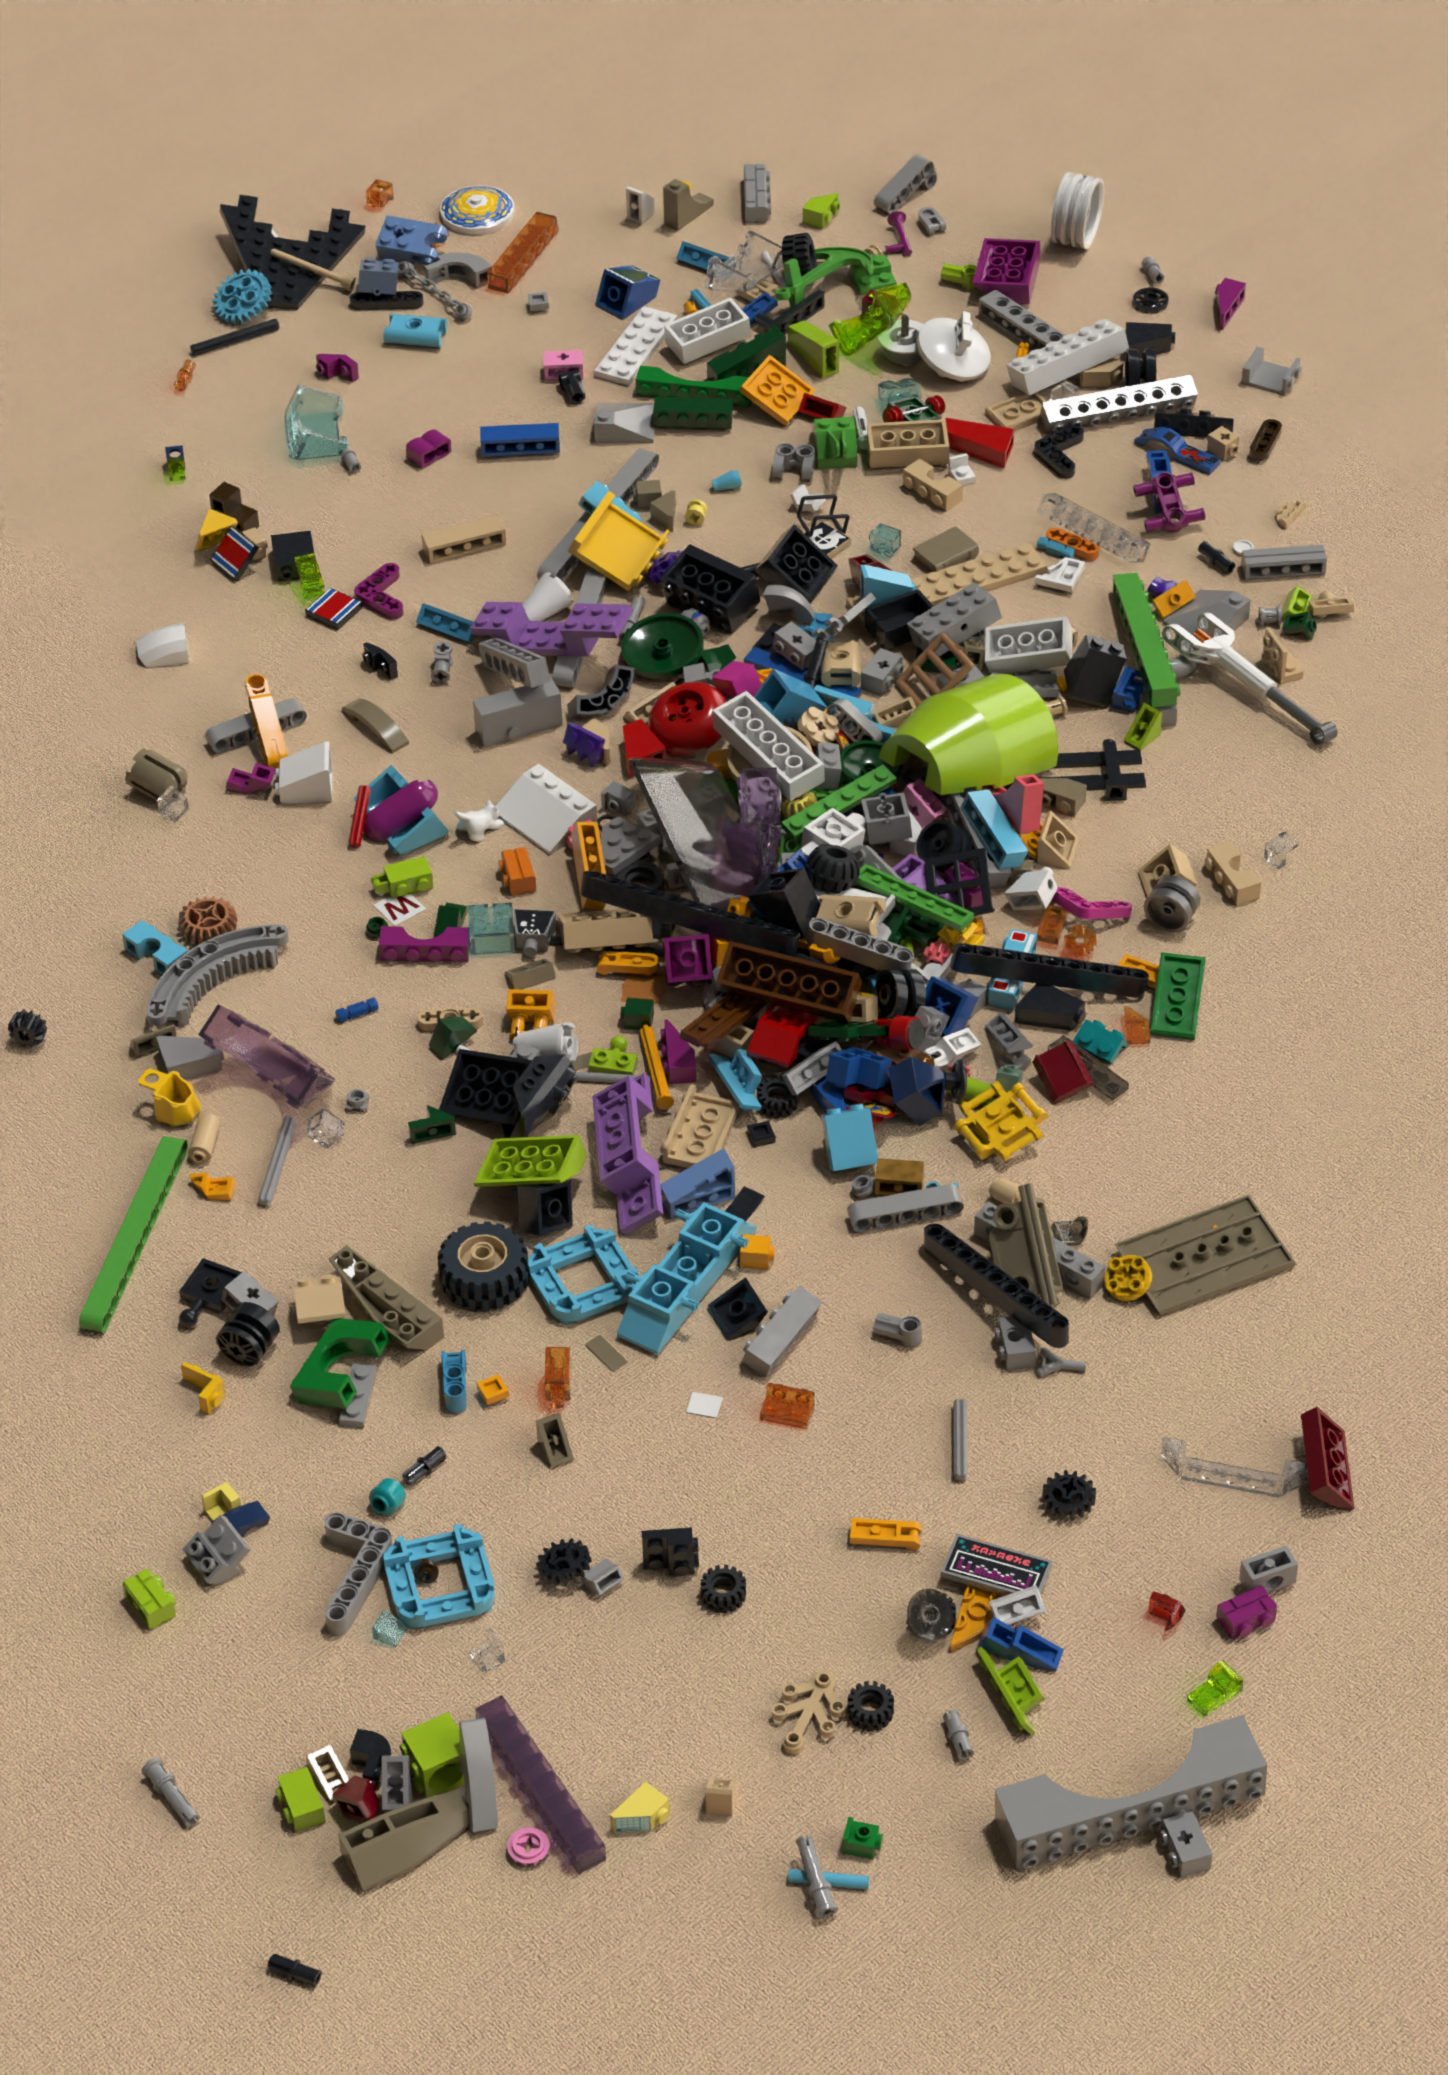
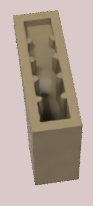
(680, 206)

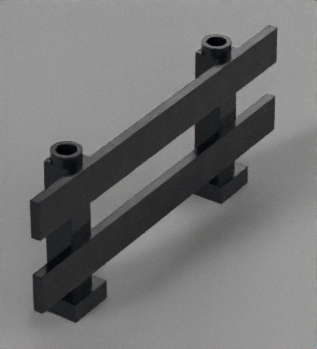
(1113, 781)

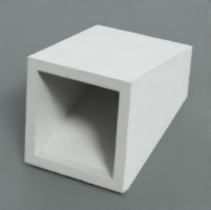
(305, 776)

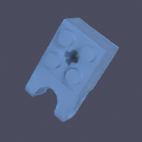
(409, 240)

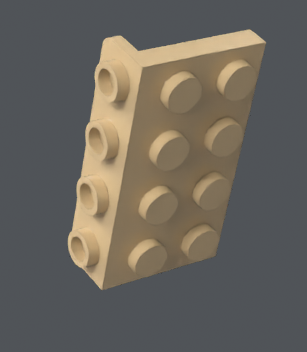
(698, 1128)

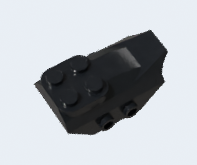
(540, 1092)

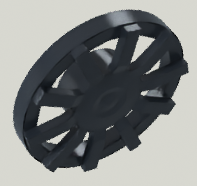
(1150, 300)

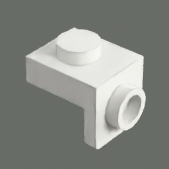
(809, 505)

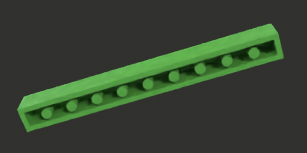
(1145, 640)

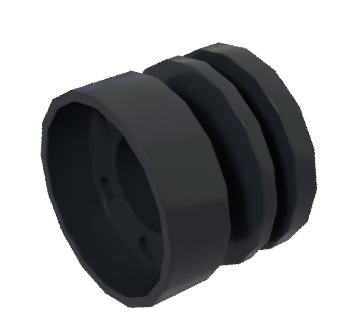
(247, 1334)

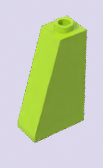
(815, 347)

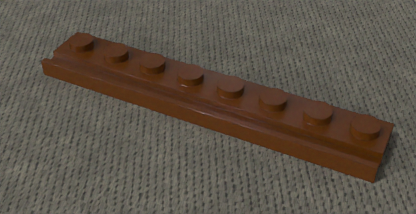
(720, 1020)

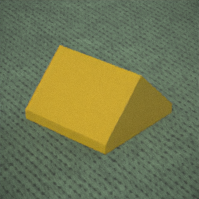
(214, 529)

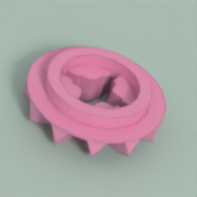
(520, 1840)

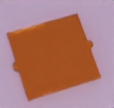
(643, 987)

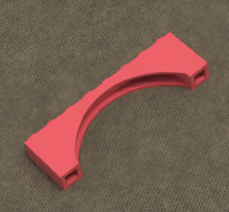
(1021, 802)

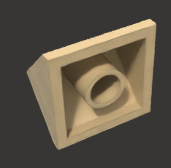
(1056, 843)

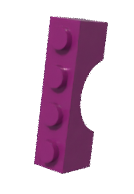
(450, 946)

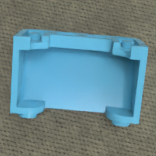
(418, 833)

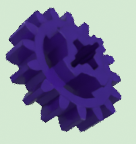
(661, 565)

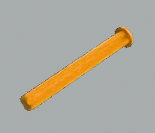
(664, 1099)

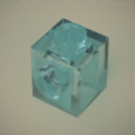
(885, 540)

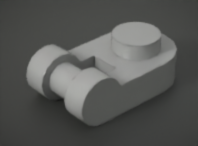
(927, 217)

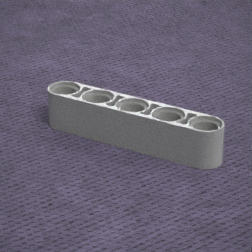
(242, 729)
(858, 946)
(905, 1208)

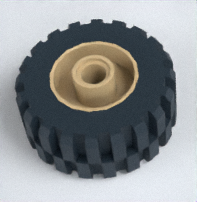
(483, 1266)

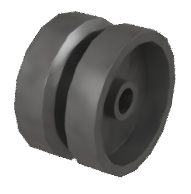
(1172, 903)

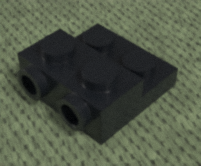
(671, 1550)

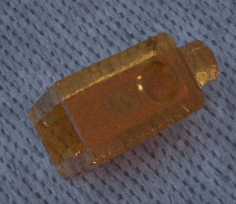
(558, 1375)

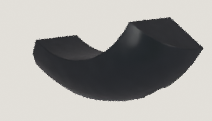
(616, 685)

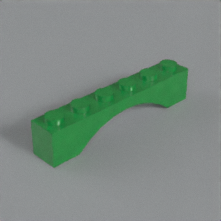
(658, 383)

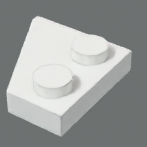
(1062, 575)

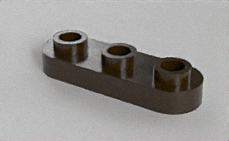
(1265, 439)

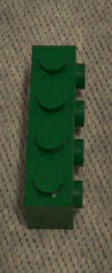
(693, 412)

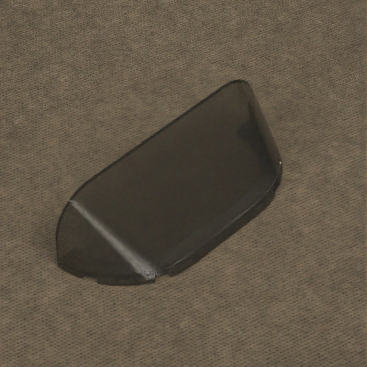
(690, 807)

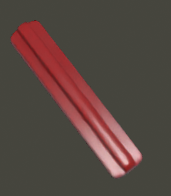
(359, 816)

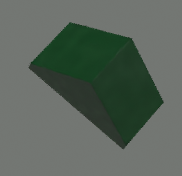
(450, 1034)

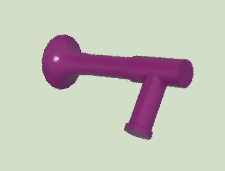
(897, 219)

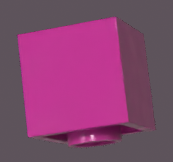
(736, 679)

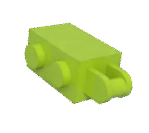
(404, 878)

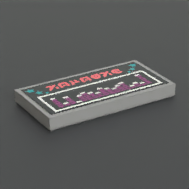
(994, 1566)

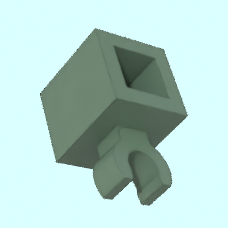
(1008, 1077)

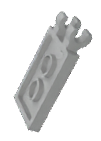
(837, 624)

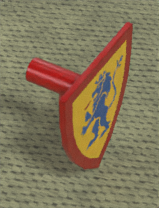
(879, 1112)

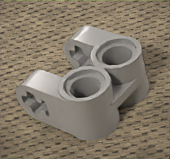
(788, 457)

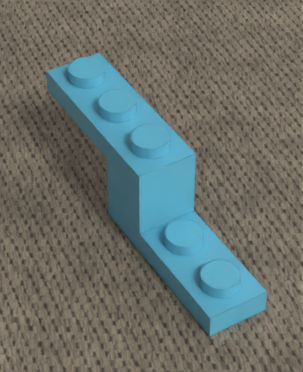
(866, 708)

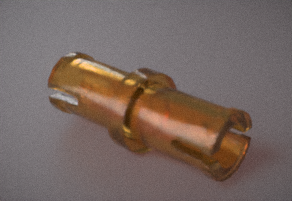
(184, 375)

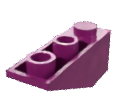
(679, 1056)

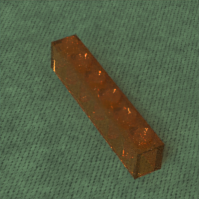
(522, 252)

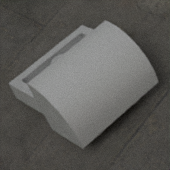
(217, 1551)

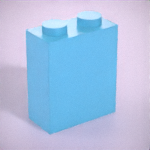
(849, 1137)

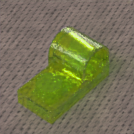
(310, 576)
(1220, 1687)

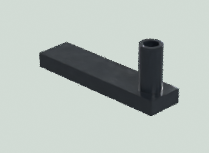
(798, 313)

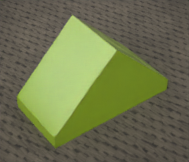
(1145, 727)

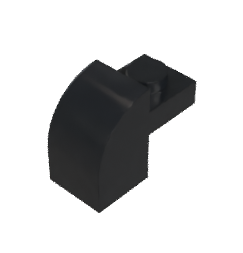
(368, 1751)

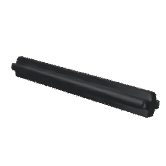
(234, 337)

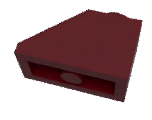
(357, 1799)

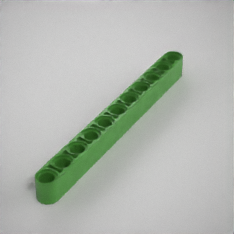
(133, 1235)

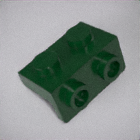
(896, 921)

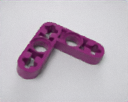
(371, 592)

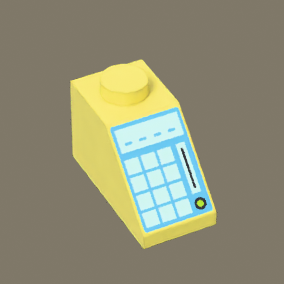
(641, 1811)

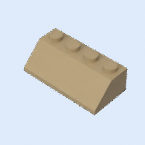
(906, 442)

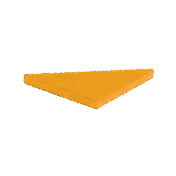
(972, 1616)

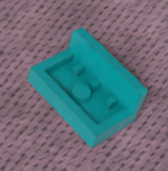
(1100, 1041)

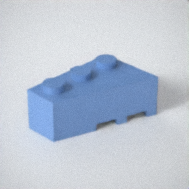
(706, 1182)

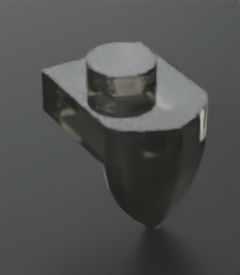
(1071, 1231)

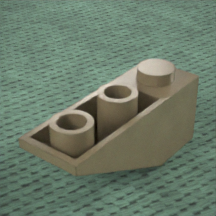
(1063, 795)

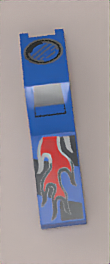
(1182, 452)

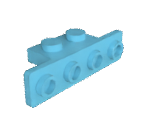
(740, 1077)

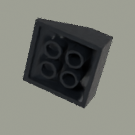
(796, 564)

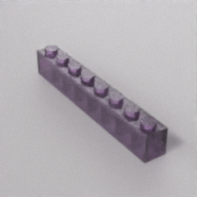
(541, 1786)

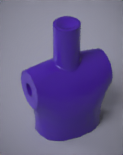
(1159, 586)

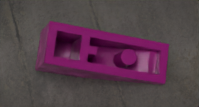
(1229, 298)

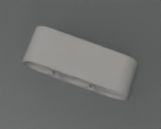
(849, 714)

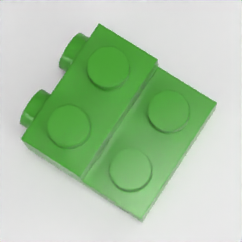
(880, 278)

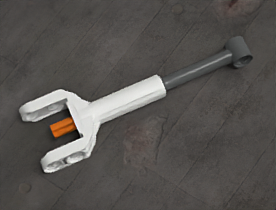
(1211, 648)

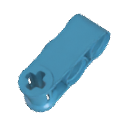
(454, 1380)

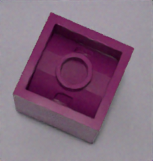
(687, 958)

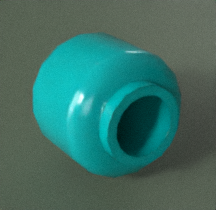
(387, 1496)

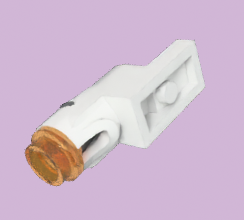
(950, 1048)

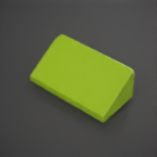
(1296, 602)

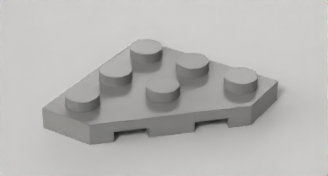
(625, 843)

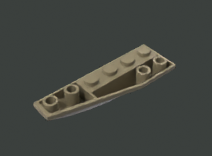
(388, 1303)
(403, 1837)

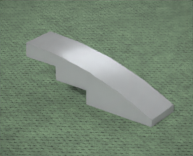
(478, 1774)

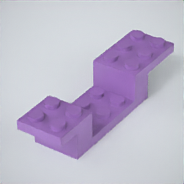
(568, 638)
(621, 1160)

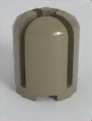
(154, 774)

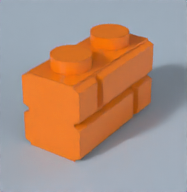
(517, 870)

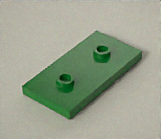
(1178, 996)

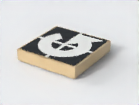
(829, 539)

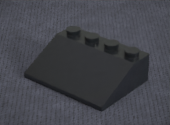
(483, 1087)

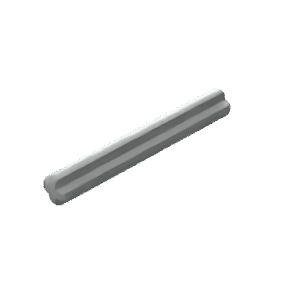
(960, 1439)

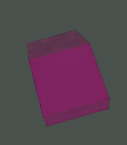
(249, 782)

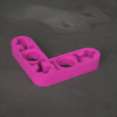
(1091, 910)

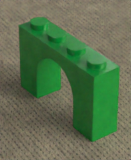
(341, 1338)

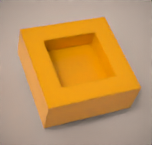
(492, 1389)

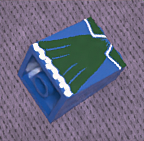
(626, 290)

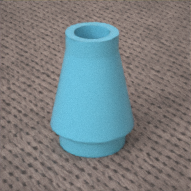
(729, 480)

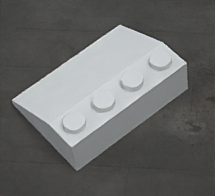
(544, 808)

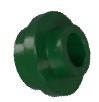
(374, 926)

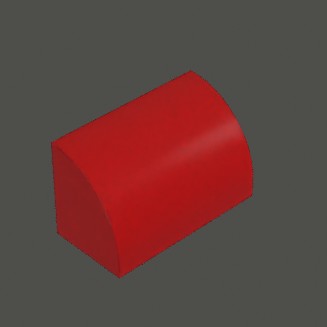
(820, 407)

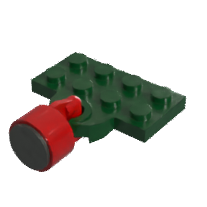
(903, 1031)

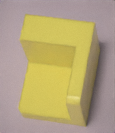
(220, 1501)

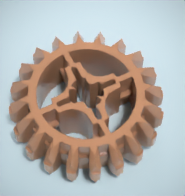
(206, 919)

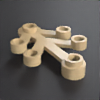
(809, 1707)

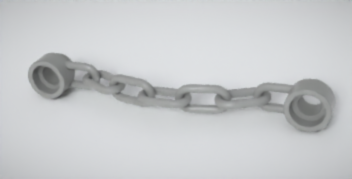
(462, 310)

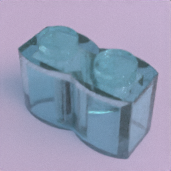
(904, 388)

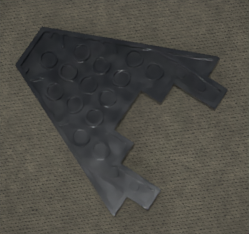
(289, 282)

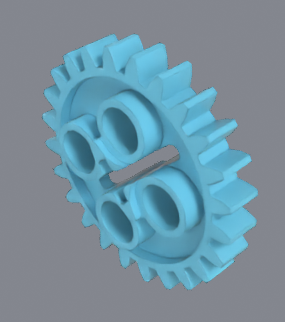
(242, 297)

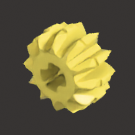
(792, 807)

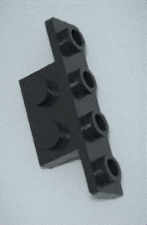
(1192, 423)

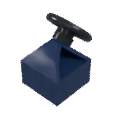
(921, 1087)

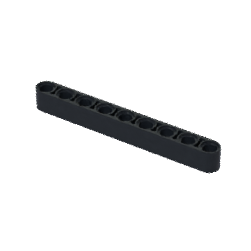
(1049, 970)
(996, 1285)

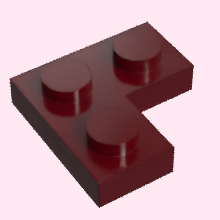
(860, 1095)

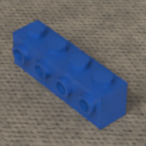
(519, 439)

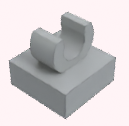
(1016, 1059)

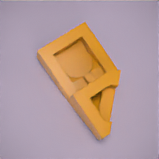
(214, 1188)

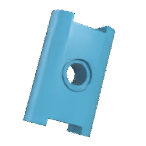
(415, 330)

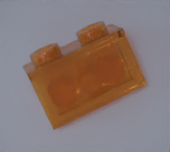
(788, 1405)

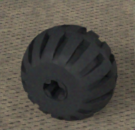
(832, 868)

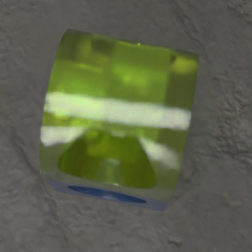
(176, 465)

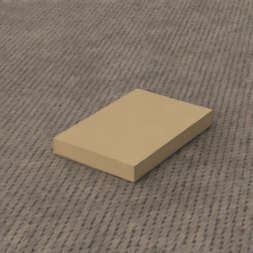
(1016, 411)

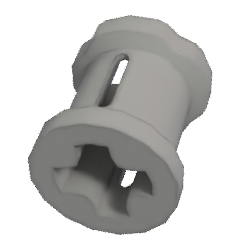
(1276, 615)

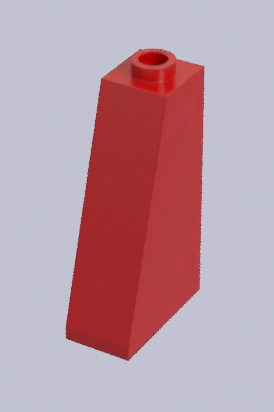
(981, 440)

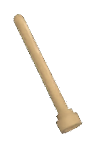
(346, 281)

